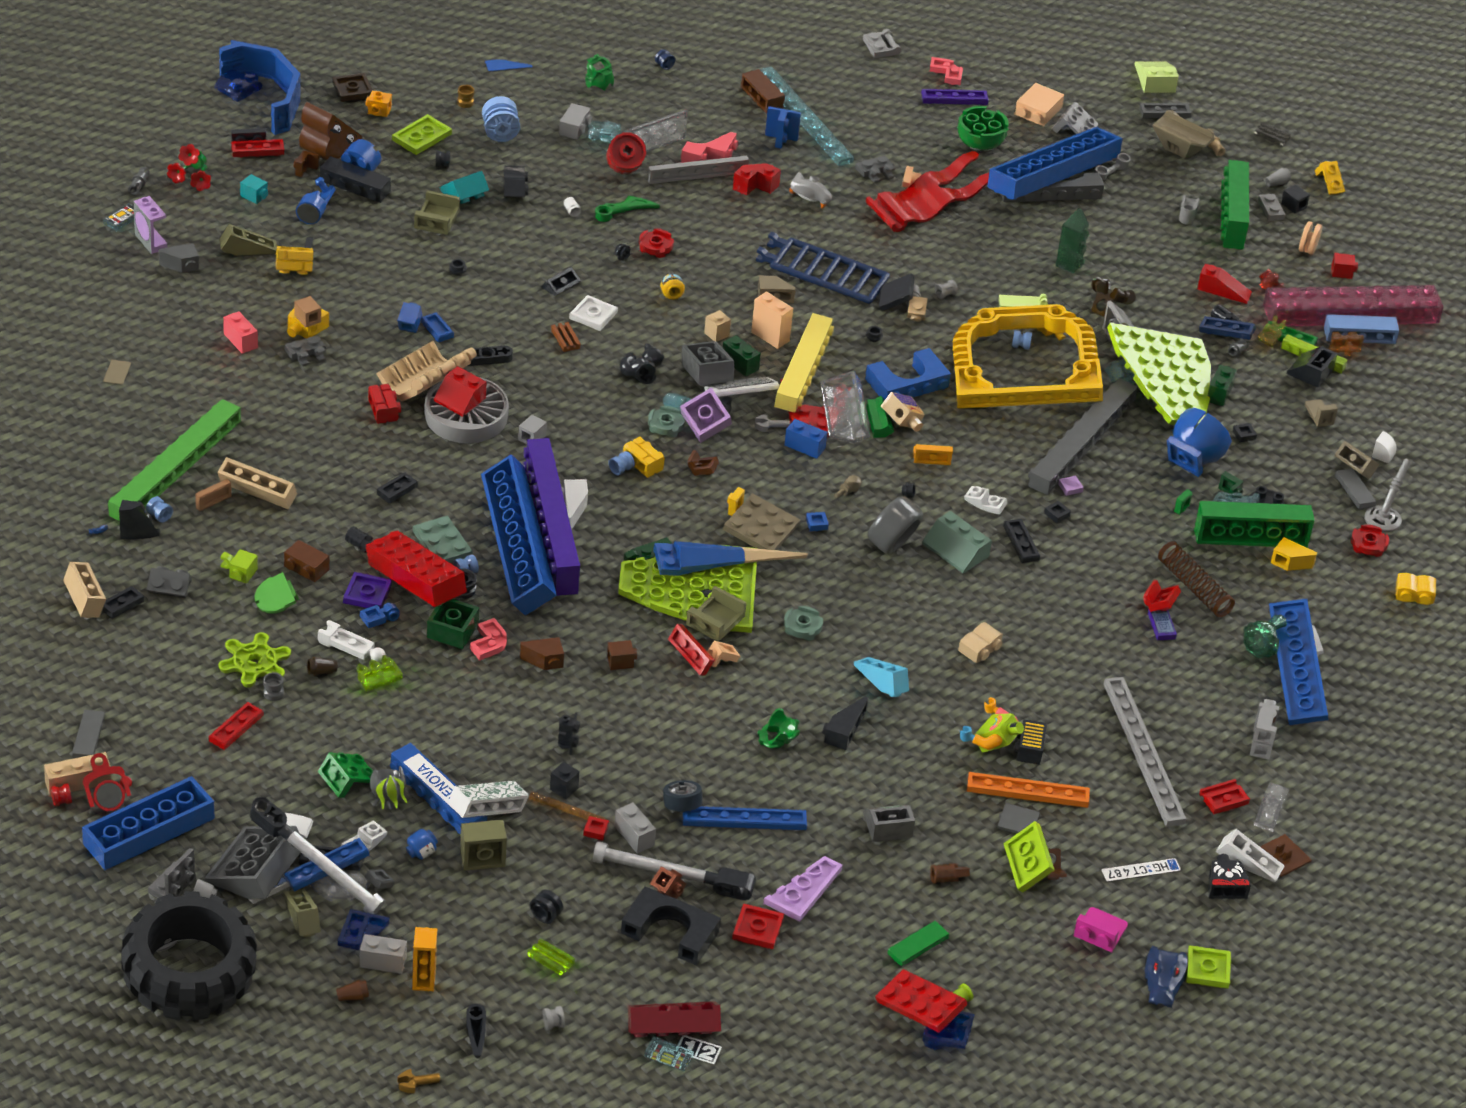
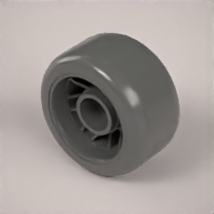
(895, 524)

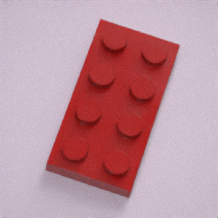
(921, 1000)

